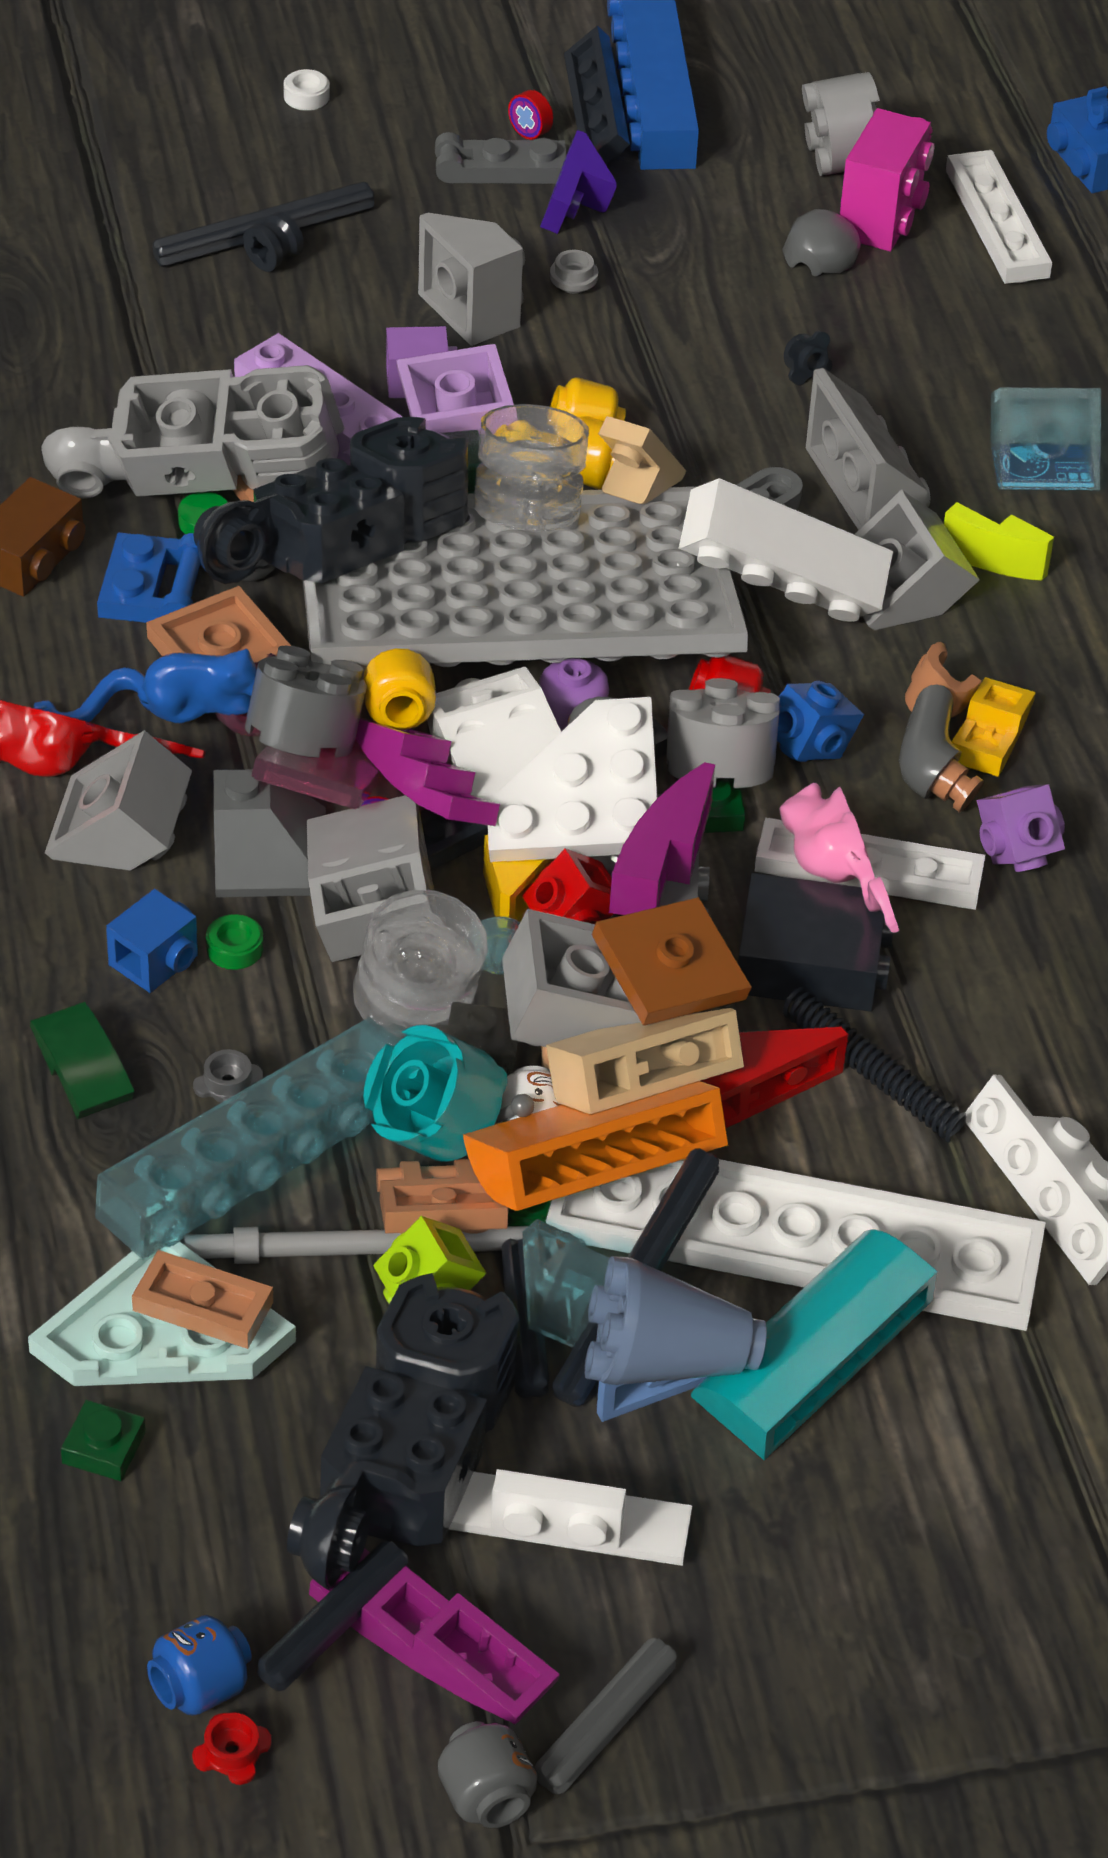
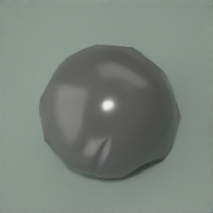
(822, 242)

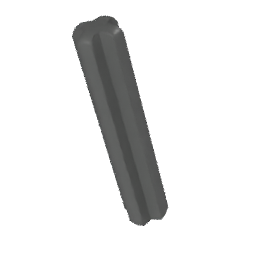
(605, 1716)

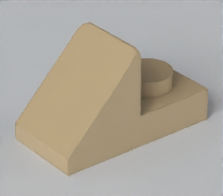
(641, 463)

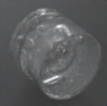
(530, 467)
(419, 959)

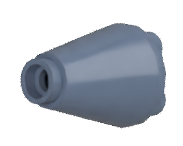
(666, 1329)

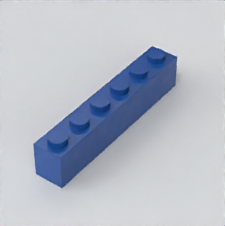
(654, 83)

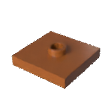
(671, 961)

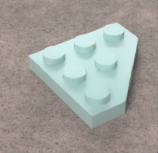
(107, 1343)

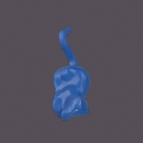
(177, 687)

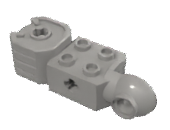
(201, 433)

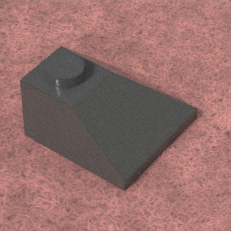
(260, 837)

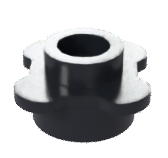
(798, 352)

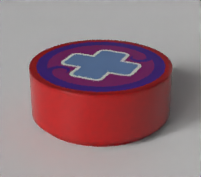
(530, 114)

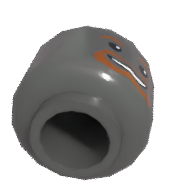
(487, 1774)

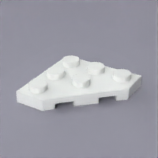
(581, 787)

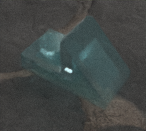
(559, 1281)

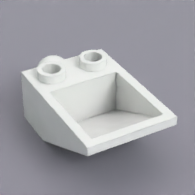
(494, 726)

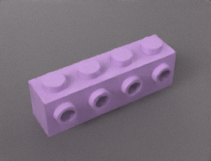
(355, 405)

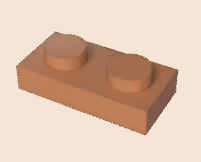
(202, 1299)

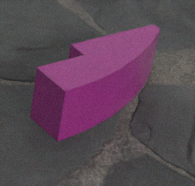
(663, 843)

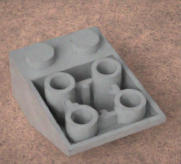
(360, 862)

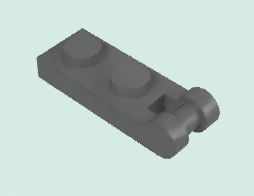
(498, 160)

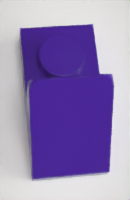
(582, 181)

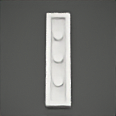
(998, 217)
(904, 867)

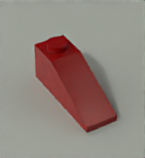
(779, 1067)

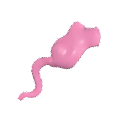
(832, 846)

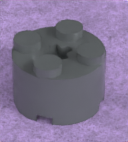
(306, 703)

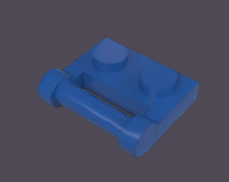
(137, 573)

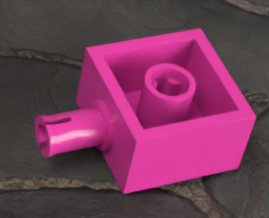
(886, 177)

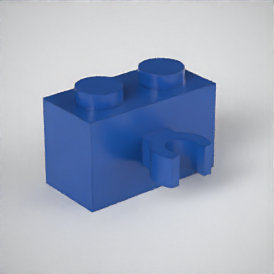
(1081, 137)

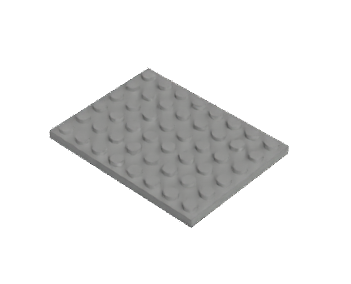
(509, 594)

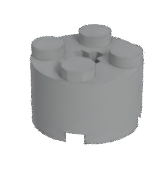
(839, 115)
(723, 729)

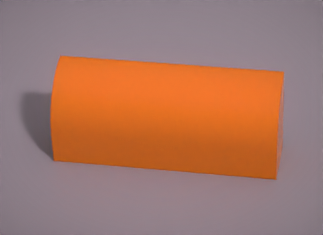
(573, 1151)

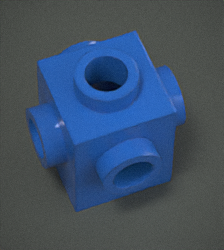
(815, 721)

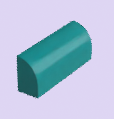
(822, 1340)

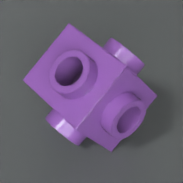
(1021, 827)

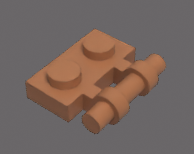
(439, 1193)

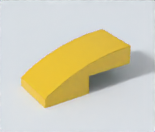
(992, 725)

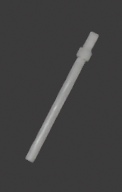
(248, 1244)

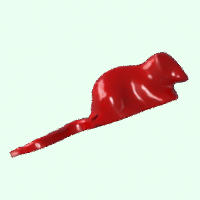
(53, 743)

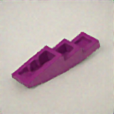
(420, 770)
(452, 1645)

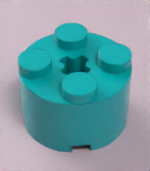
(433, 1092)

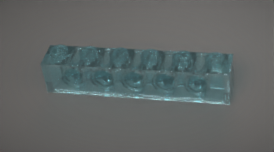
(241, 1144)

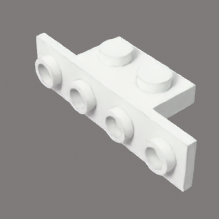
(1051, 1170)
(573, 1516)

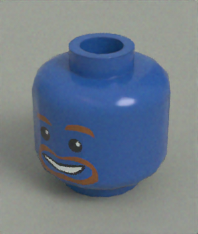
(199, 1665)

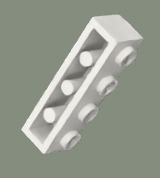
(785, 550)

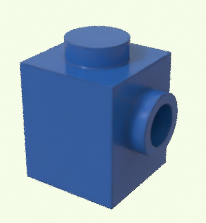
(152, 940)

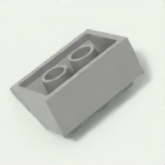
(857, 450)

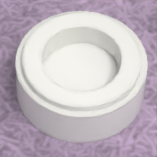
(306, 89)

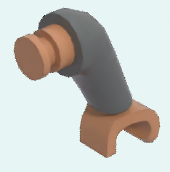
(926, 753)

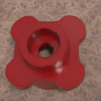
(227, 1731)

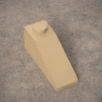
(639, 1061)

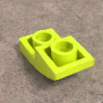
(1005, 549)

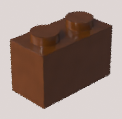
(36, 533)

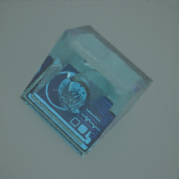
(1046, 438)

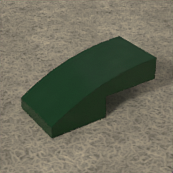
(83, 1059)

